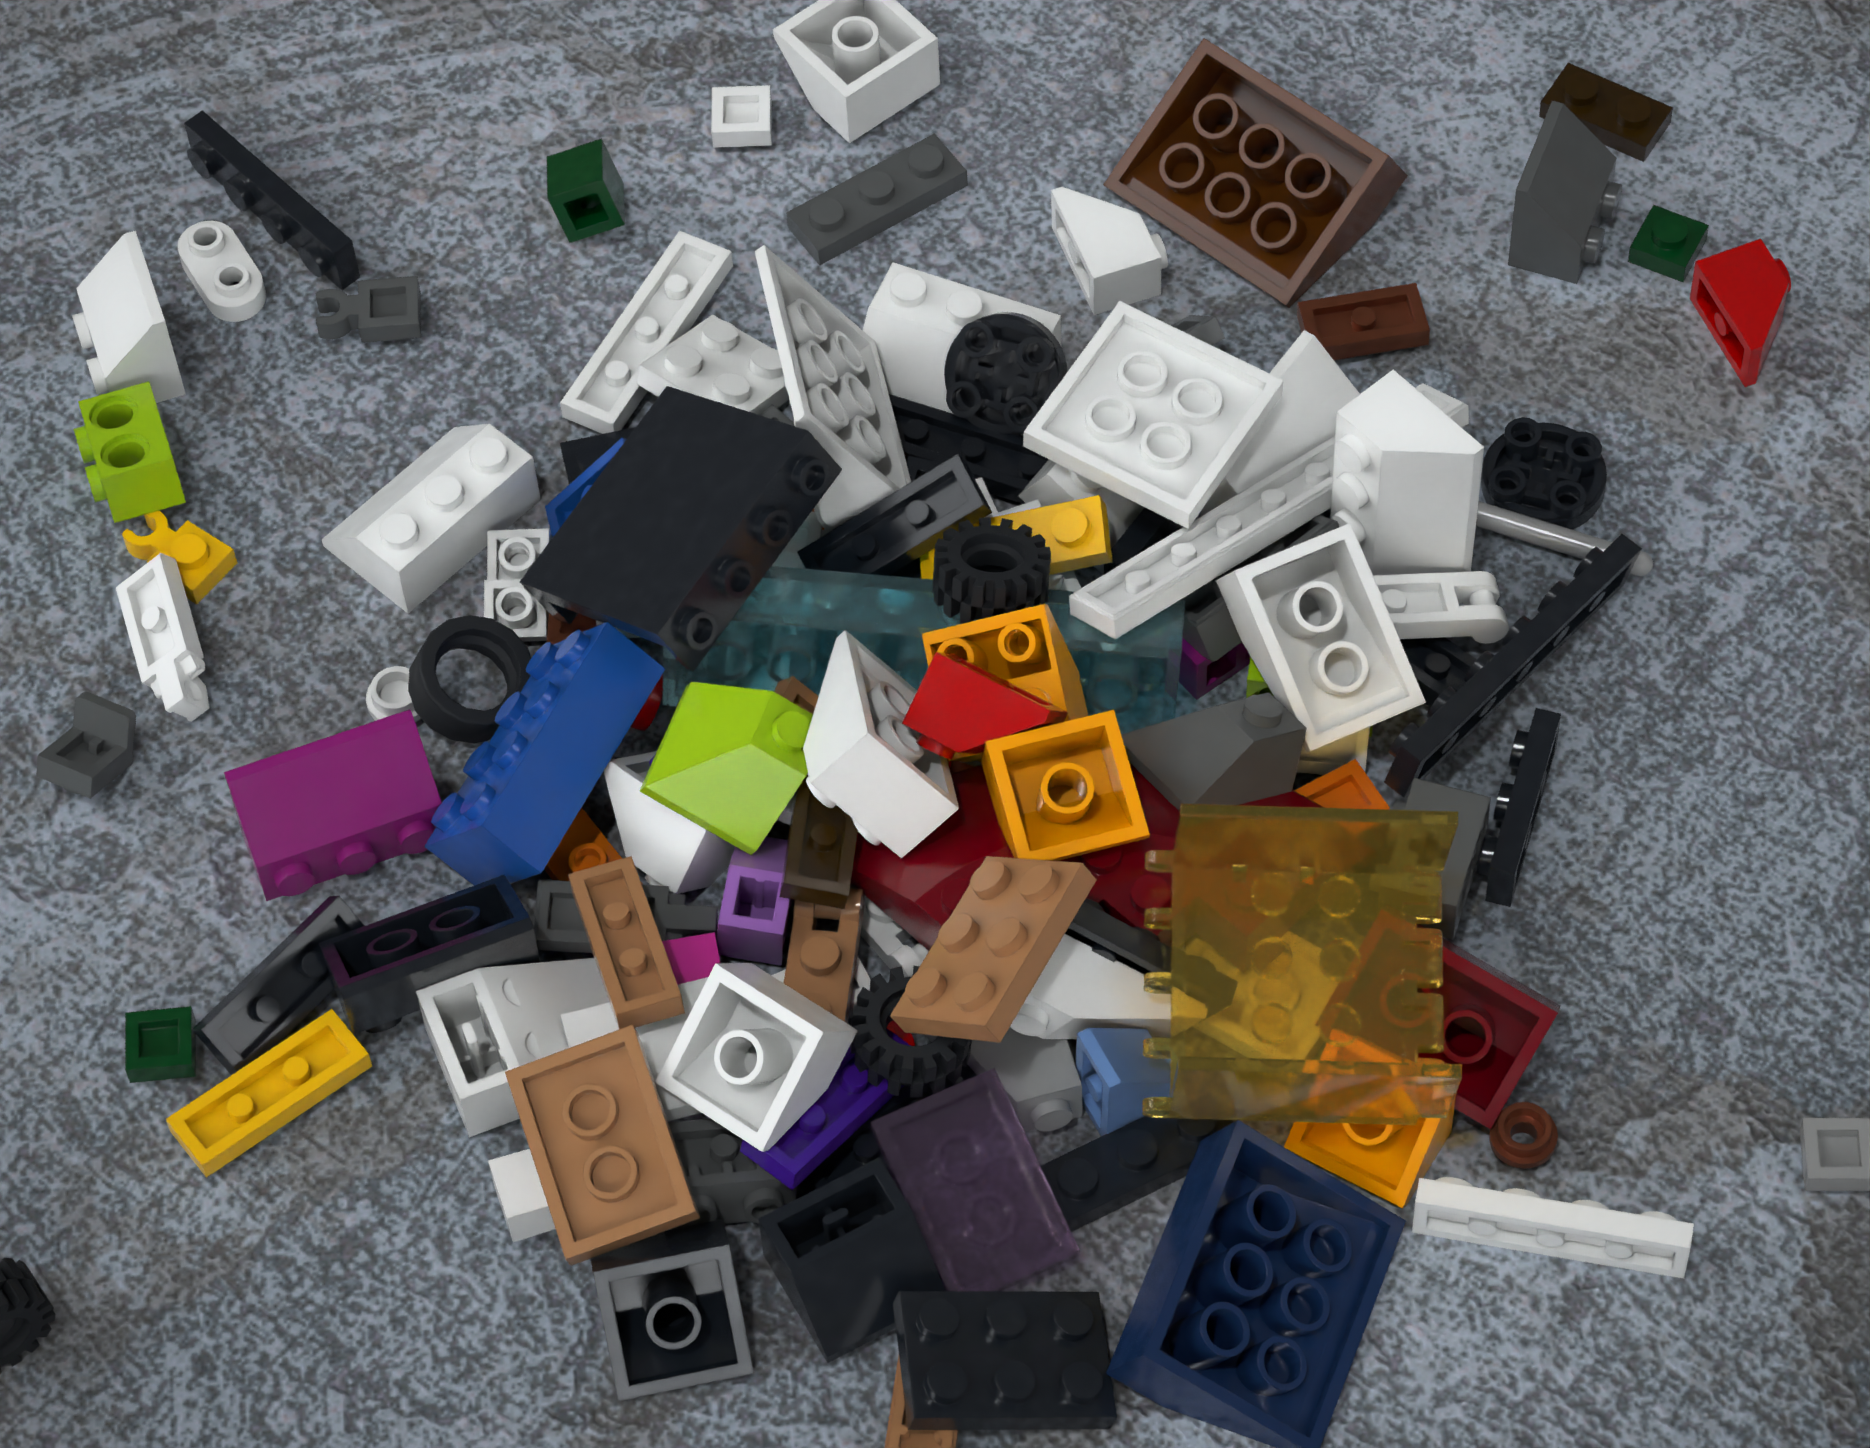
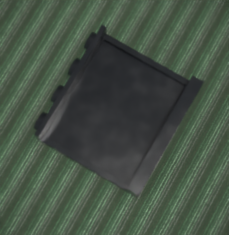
(683, 523)

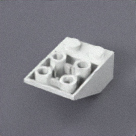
(500, 1022)

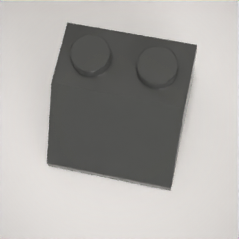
(1563, 199)

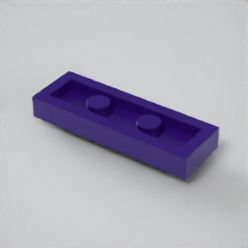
(825, 1124)

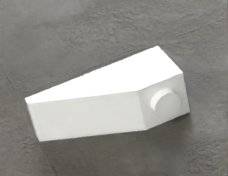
(1089, 991)

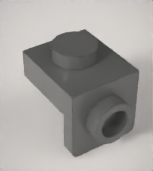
(93, 749)

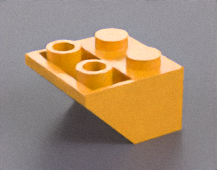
(1021, 649)

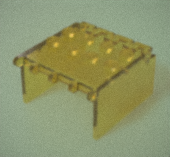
(1303, 965)

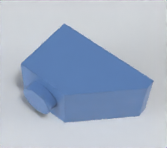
(1117, 1075)

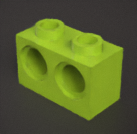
(130, 453)

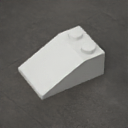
(1322, 636)
(869, 759)

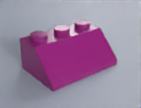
(335, 805)

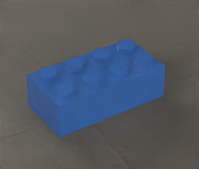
(543, 756)

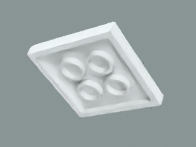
(1153, 414)

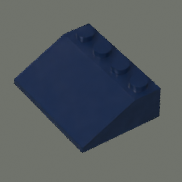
(1257, 1292)

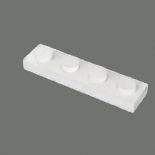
(654, 318)
(1554, 1228)

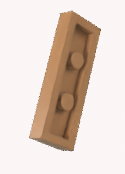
(626, 943)

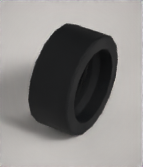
(474, 634)

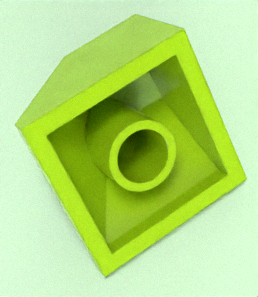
(730, 760)

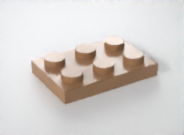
(993, 948)
(602, 1145)

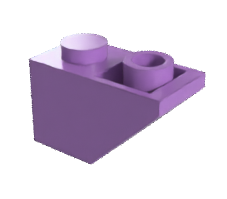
(752, 914)

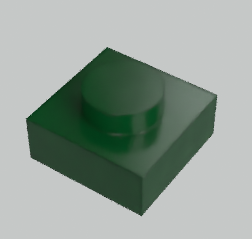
(1668, 243)
(160, 1044)

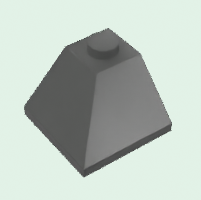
(1221, 752)

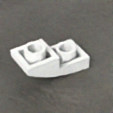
(505, 598)

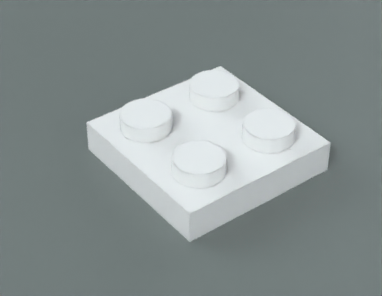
(718, 365)

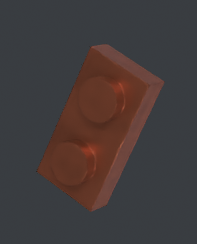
(1366, 321)

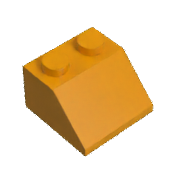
(1064, 789)

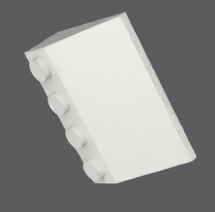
(834, 392)

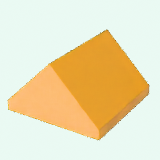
(1374, 1156)

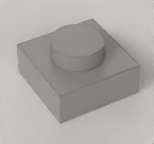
(1835, 1154)

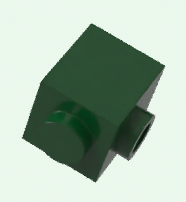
(585, 190)

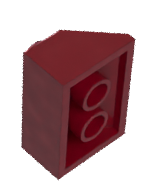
(1489, 1029)

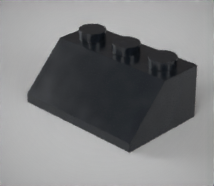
(391, 959)

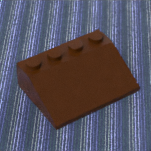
(1254, 175)

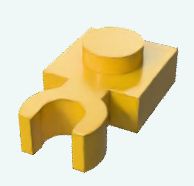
(199, 556)

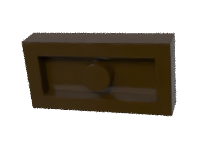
(1610, 111)
(818, 852)

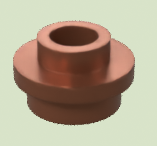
(1528, 1119)

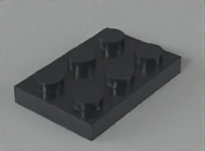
(1003, 1360)

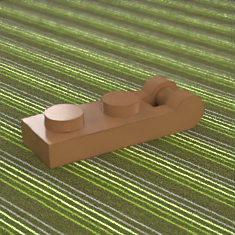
(824, 962)

